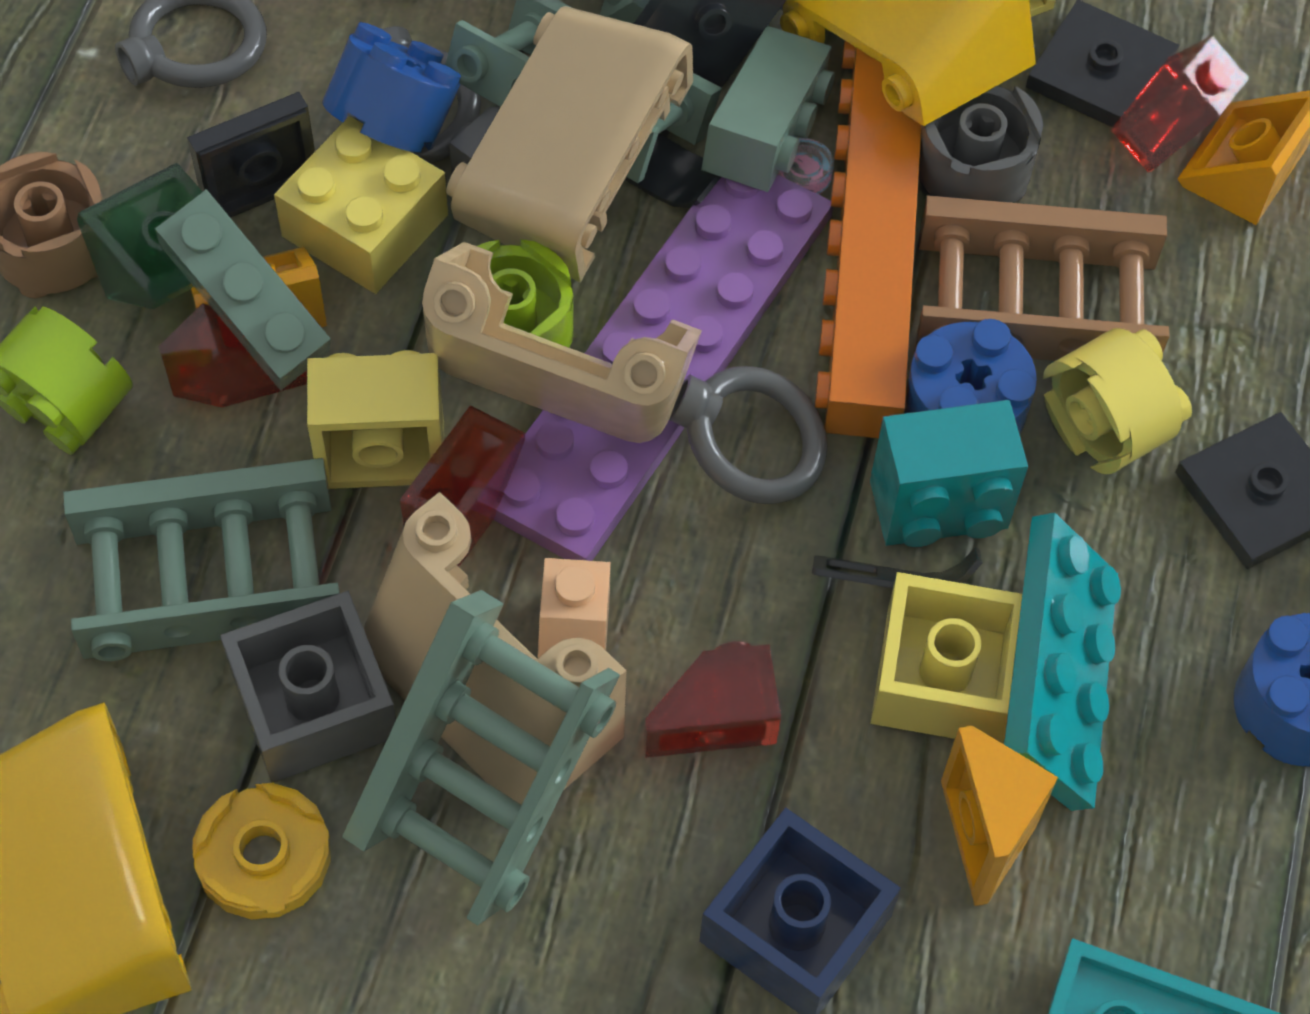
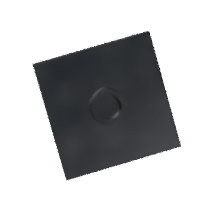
(717, 30)
(1098, 63)
(253, 153)
(1254, 488)

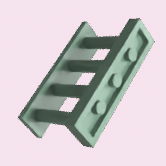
(494, 63)
(187, 503)
(414, 754)

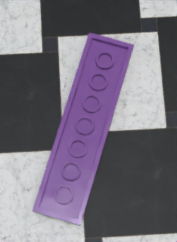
(711, 275)

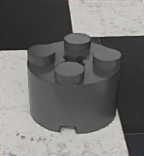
(982, 148)

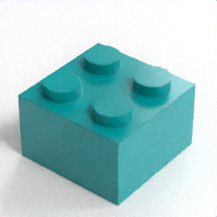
(947, 473)

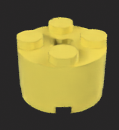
(1115, 399)

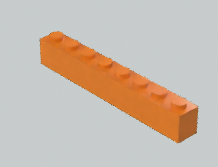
(873, 255)

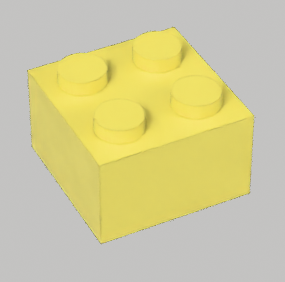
(362, 205)
(374, 416)
(946, 657)

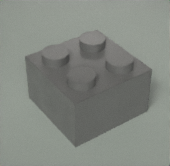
(310, 686)

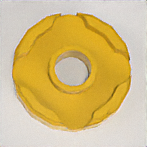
(271, 887)

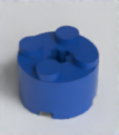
(392, 89)
(969, 367)
(1275, 690)

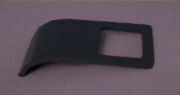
(676, 175)
(886, 576)

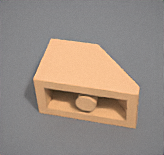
(574, 602)

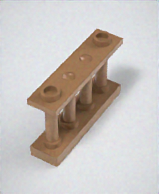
(1047, 234)

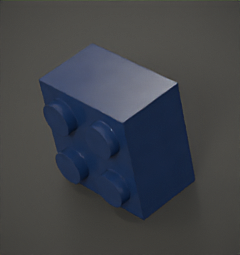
(798, 914)

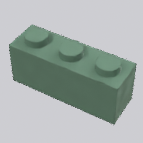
(768, 109)
(242, 289)

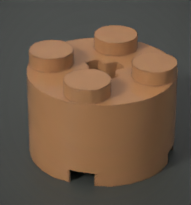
(39, 225)

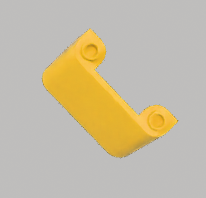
(929, 49)
(78, 879)

